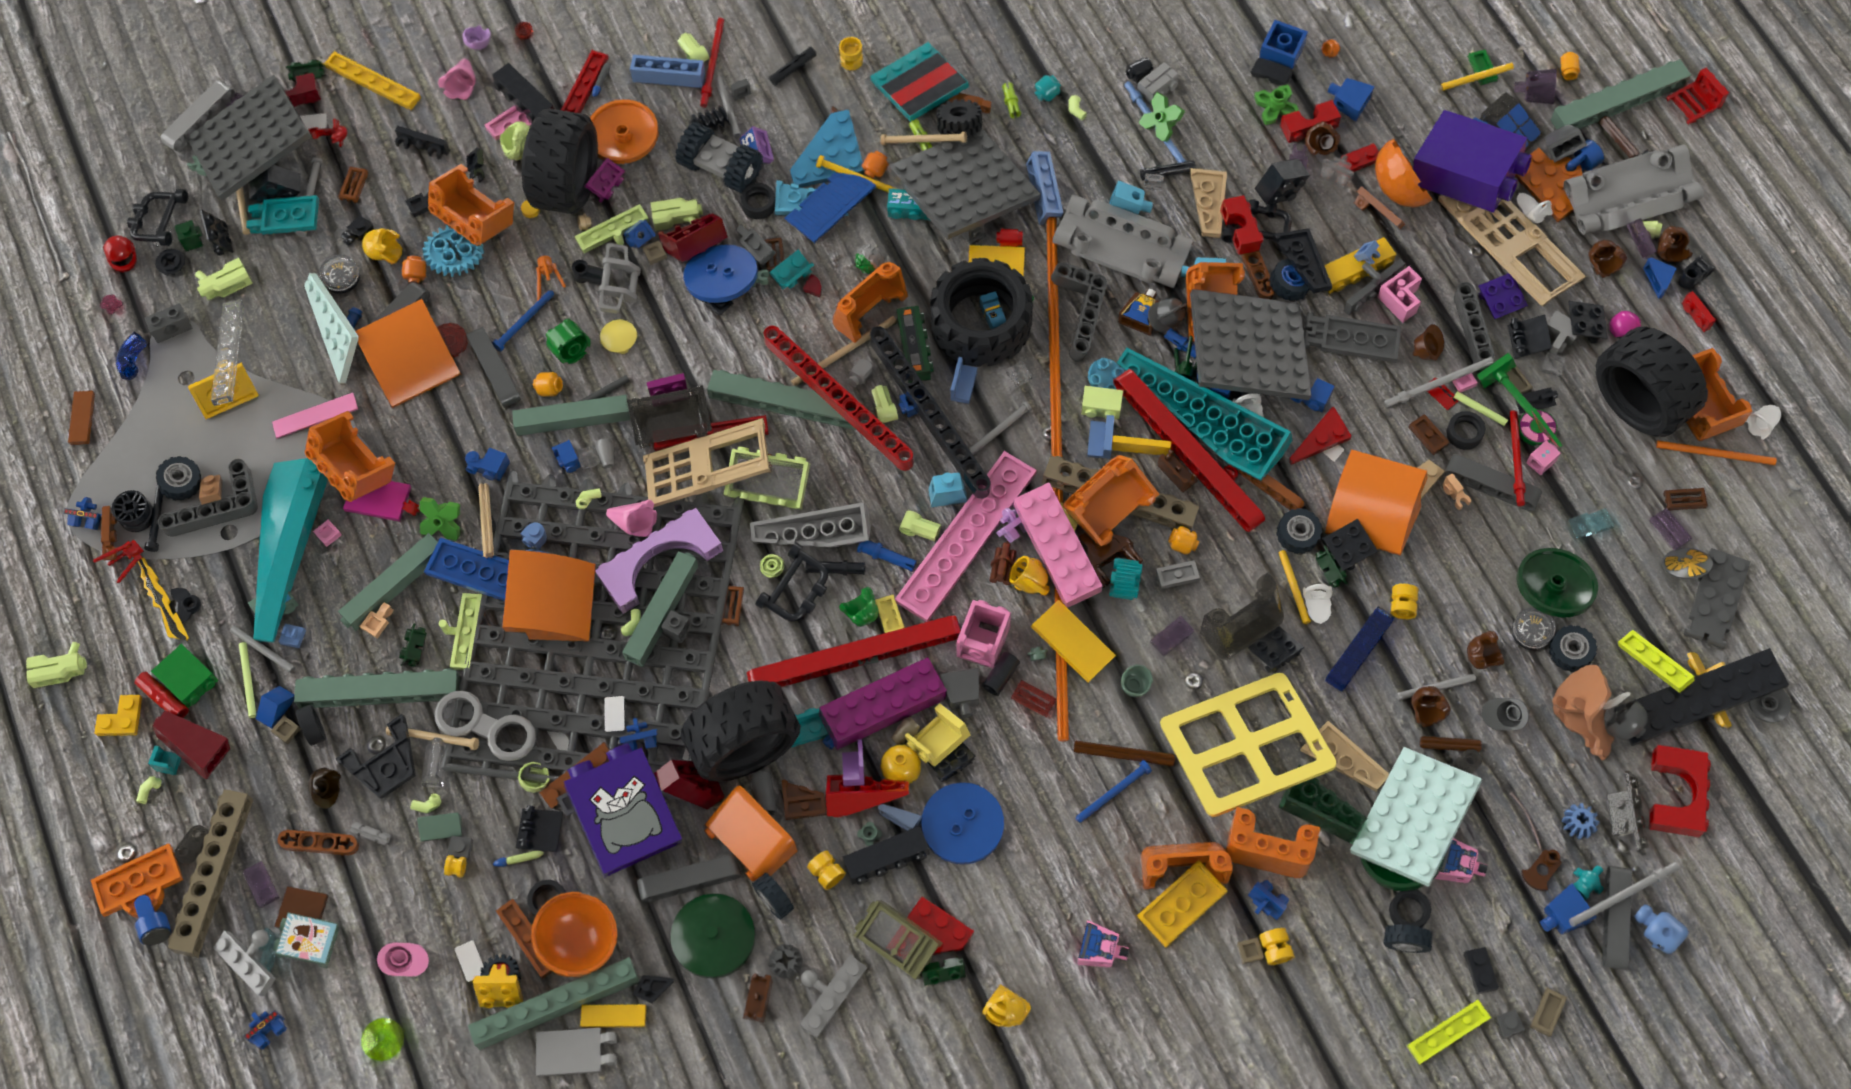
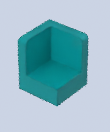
(164, 761)

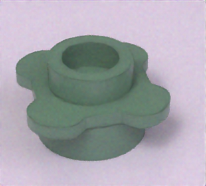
(1037, 653)
(863, 833)

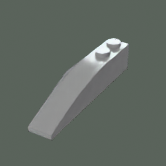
(817, 528)

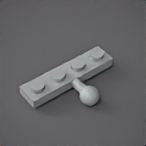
(243, 960)
(832, 995)

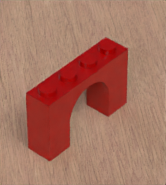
(1693, 768)

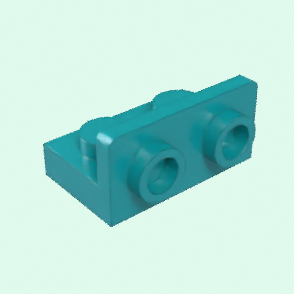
(791, 269)
(811, 727)

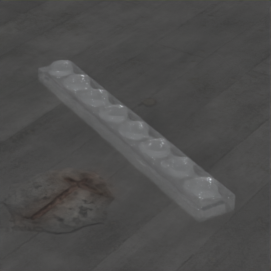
(227, 352)

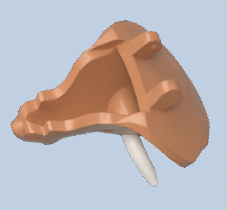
(1582, 707)

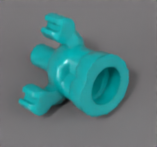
(1588, 881)

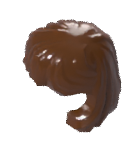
(1322, 139)
(1673, 245)
(1606, 257)
(1484, 651)
(1430, 706)

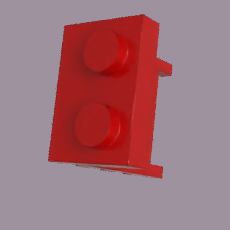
(1706, 91)

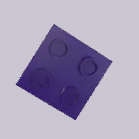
(1502, 296)

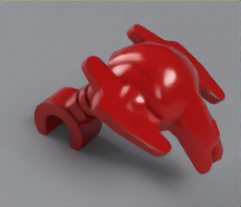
(338, 132)

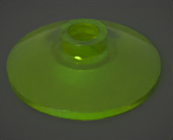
(391, 1043)

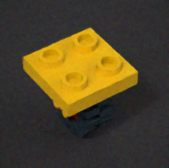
(498, 983)

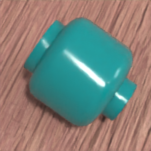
(1047, 88)

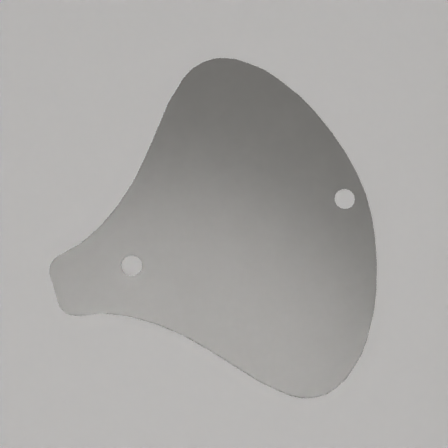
(169, 425)

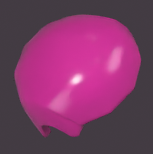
(1623, 323)

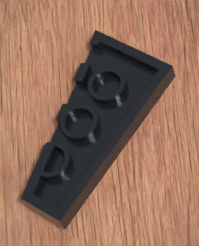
(1305, 258)

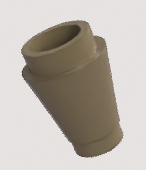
(907, 726)

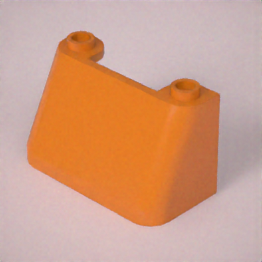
(1213, 278)
(881, 284)
(1110, 498)
(750, 834)
(1211, 854)

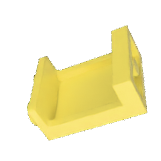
(939, 736)

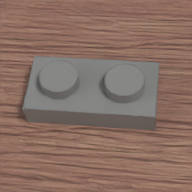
(1177, 574)

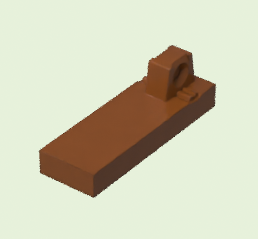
(1365, 199)

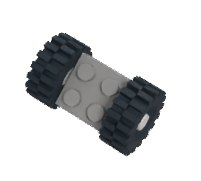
(704, 150)

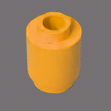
(1570, 65)

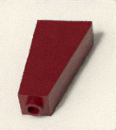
(192, 743)

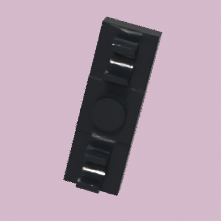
(421, 141)

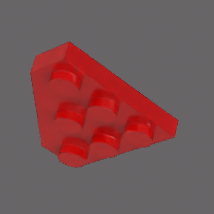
(941, 925)

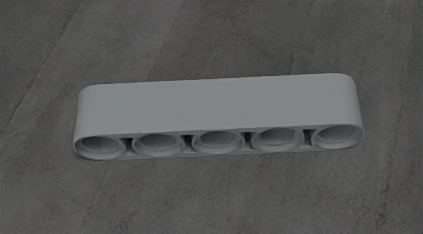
(202, 110)

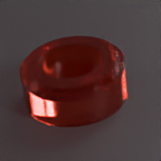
(524, 30)

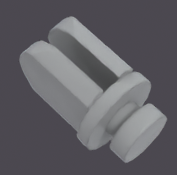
(860, 372)

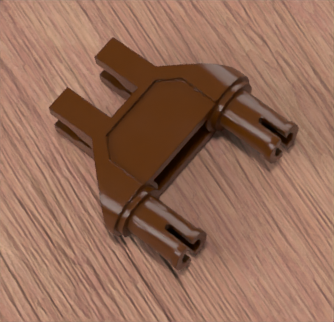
(1103, 555)

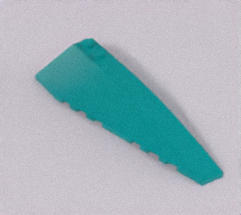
(1227, 428)
(286, 523)

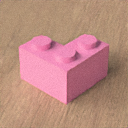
(1399, 296)

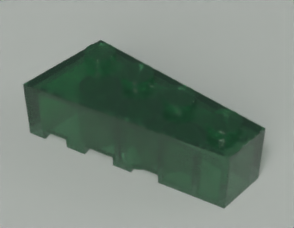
(1323, 809)

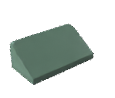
(439, 826)

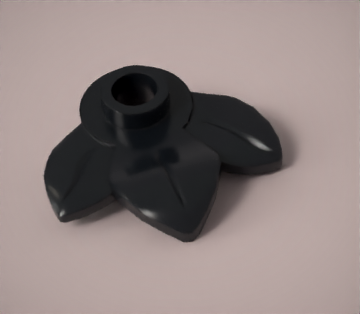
(181, 603)

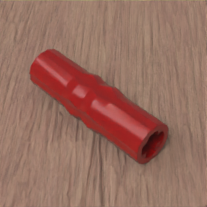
(160, 695)

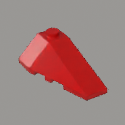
(848, 800)

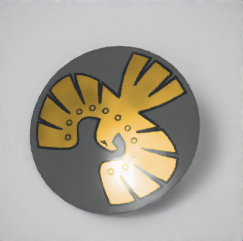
(1687, 563)

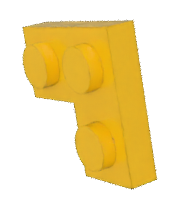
(124, 722)

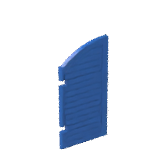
(829, 204)

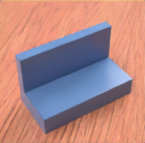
(963, 382)
(1101, 438)

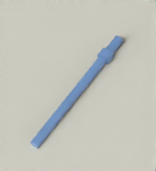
(1137, 98)

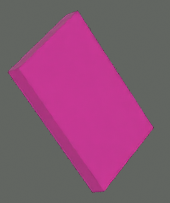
(382, 502)

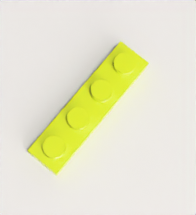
(1656, 661)
(1448, 1032)

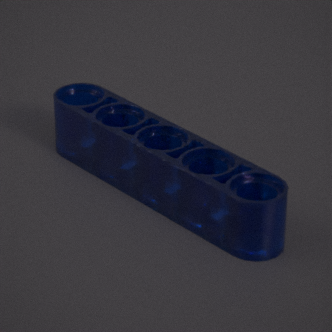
(1359, 649)

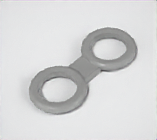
(485, 725)

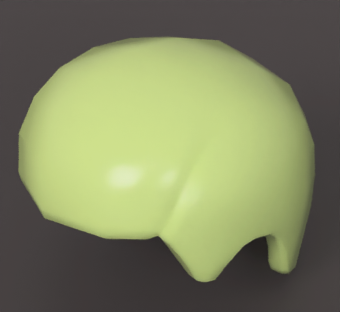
(530, 786)

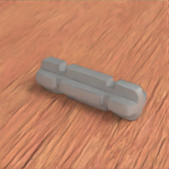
(370, 833)

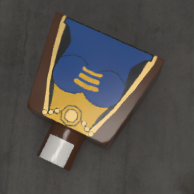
(1136, 310)

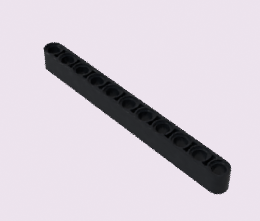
(930, 419)

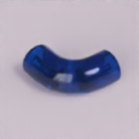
(127, 356)

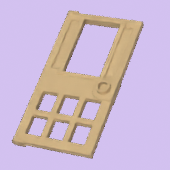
(1522, 242)
(700, 458)

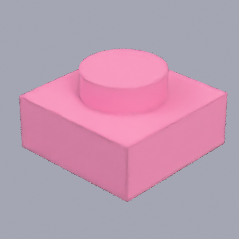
(1465, 382)
(327, 533)

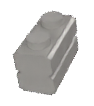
(1159, 80)

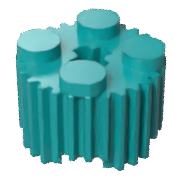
(1125, 579)

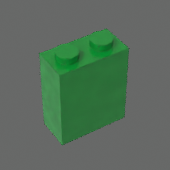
(184, 675)

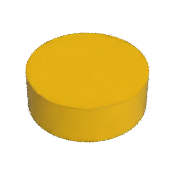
(529, 211)

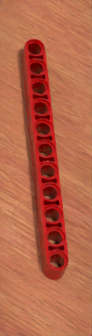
(840, 405)
(1189, 451)
(847, 655)

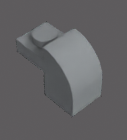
(1561, 332)

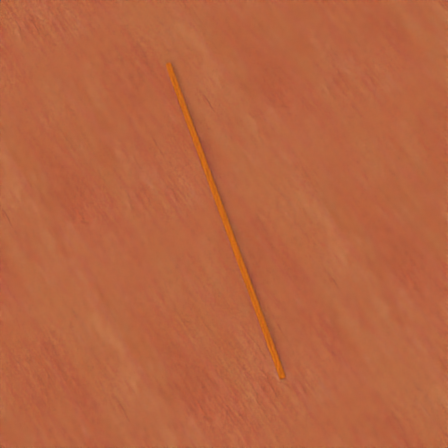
(1056, 449)

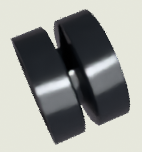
(132, 511)

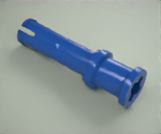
(877, 551)

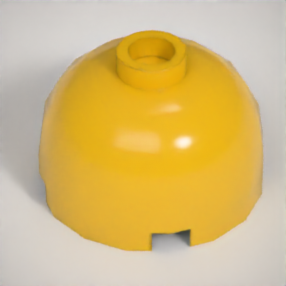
(901, 764)

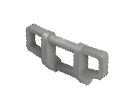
(622, 293)

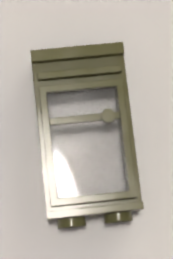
(897, 938)

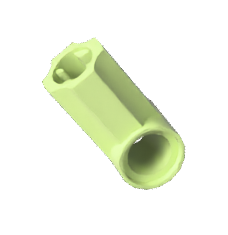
(692, 48)
(885, 409)
(914, 524)

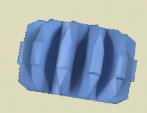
(1585, 817)

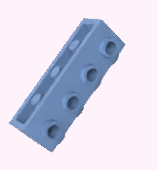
(667, 71)

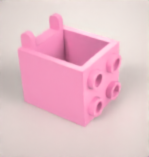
(981, 644)

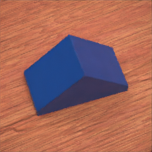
(1659, 275)
(273, 706)

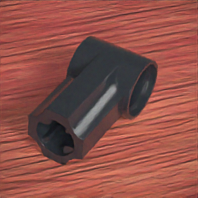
(590, 273)

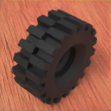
(959, 117)

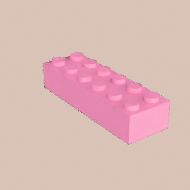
(1057, 545)

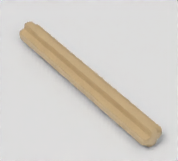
(486, 522)

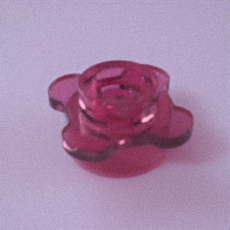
(108, 300)

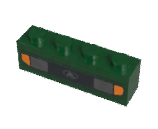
(913, 341)

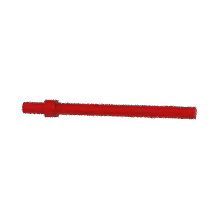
(706, 90)
(1519, 486)

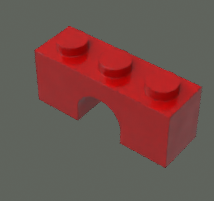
(1296, 126)
(1238, 211)

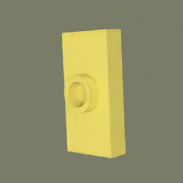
(889, 614)

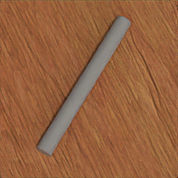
(728, 108)
(262, 649)
(1440, 685)

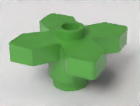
(1275, 103)
(1162, 118)
(440, 518)

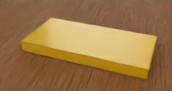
(1073, 641)
(1182, 903)

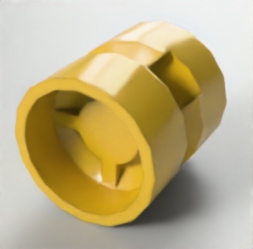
(851, 53)
(1404, 601)
(828, 872)
(1277, 948)

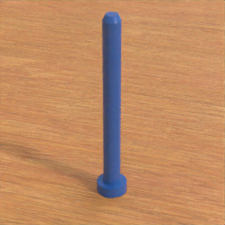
(498, 344)
(1144, 768)

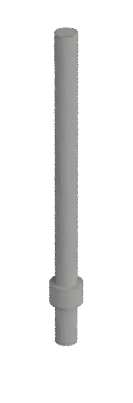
(1404, 396)
(1657, 876)

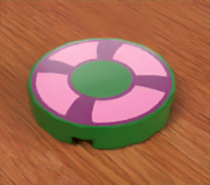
(1530, 431)

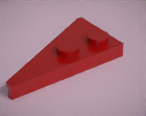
(1327, 434)

